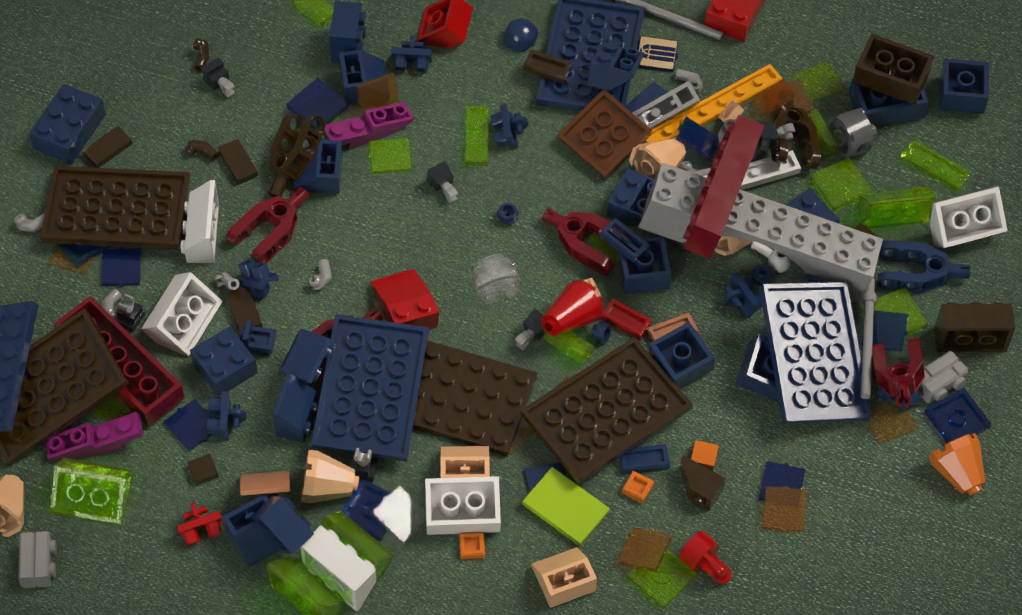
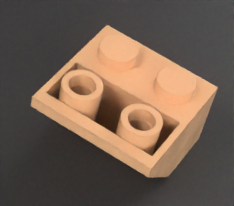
(465, 461)
(565, 576)

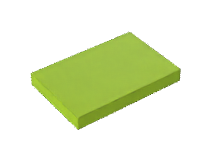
(566, 506)

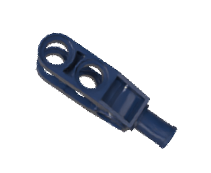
(918, 253)

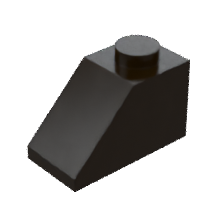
(701, 483)

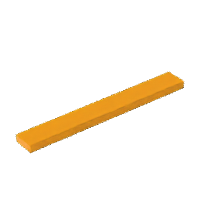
(712, 107)

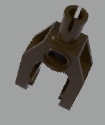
(804, 131)
(293, 161)

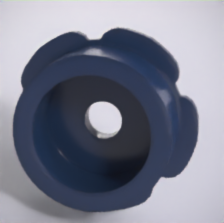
(507, 208)
(763, 279)
(601, 332)

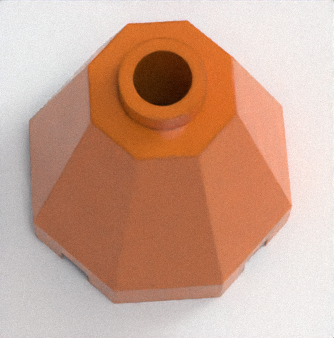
(961, 464)

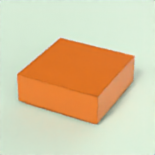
(705, 454)
(638, 487)
(472, 545)

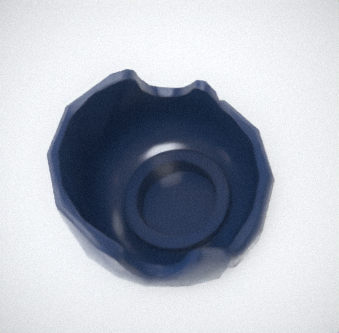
(520, 34)

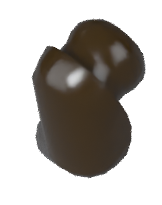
(203, 57)
(202, 146)

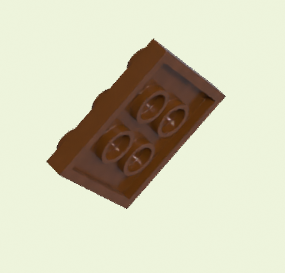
(604, 134)

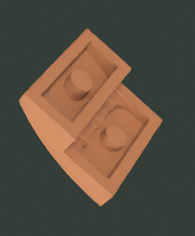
(265, 482)

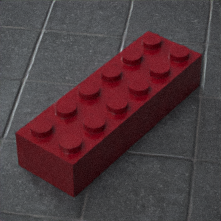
(722, 186)
(151, 387)

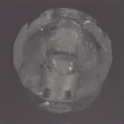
(495, 278)

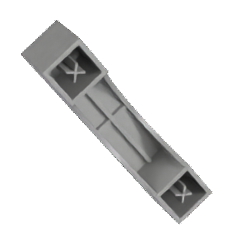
(810, 241)

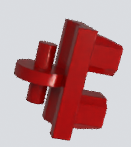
(210, 521)

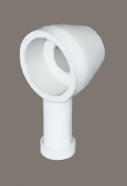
(777, 263)

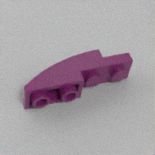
(371, 126)
(97, 440)

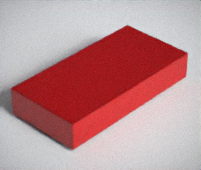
(626, 319)

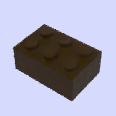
(893, 68)
(974, 327)

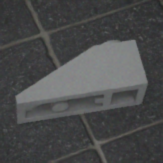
(668, 105)

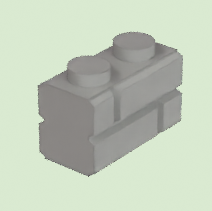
(942, 376)
(36, 559)

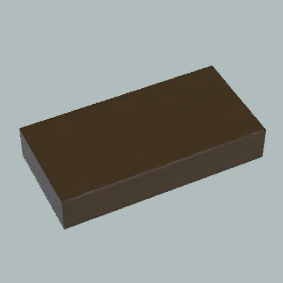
(547, 66)
(107, 147)
(238, 161)
(243, 307)

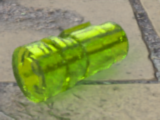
(575, 347)

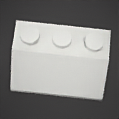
(967, 218)
(201, 224)
(182, 314)
(462, 505)
(339, 566)

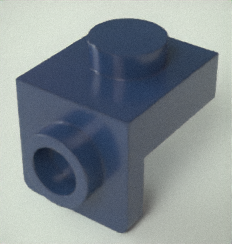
(258, 338)

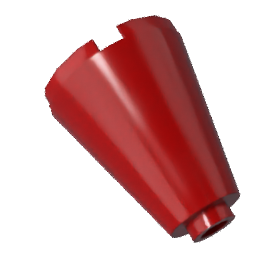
(572, 309)

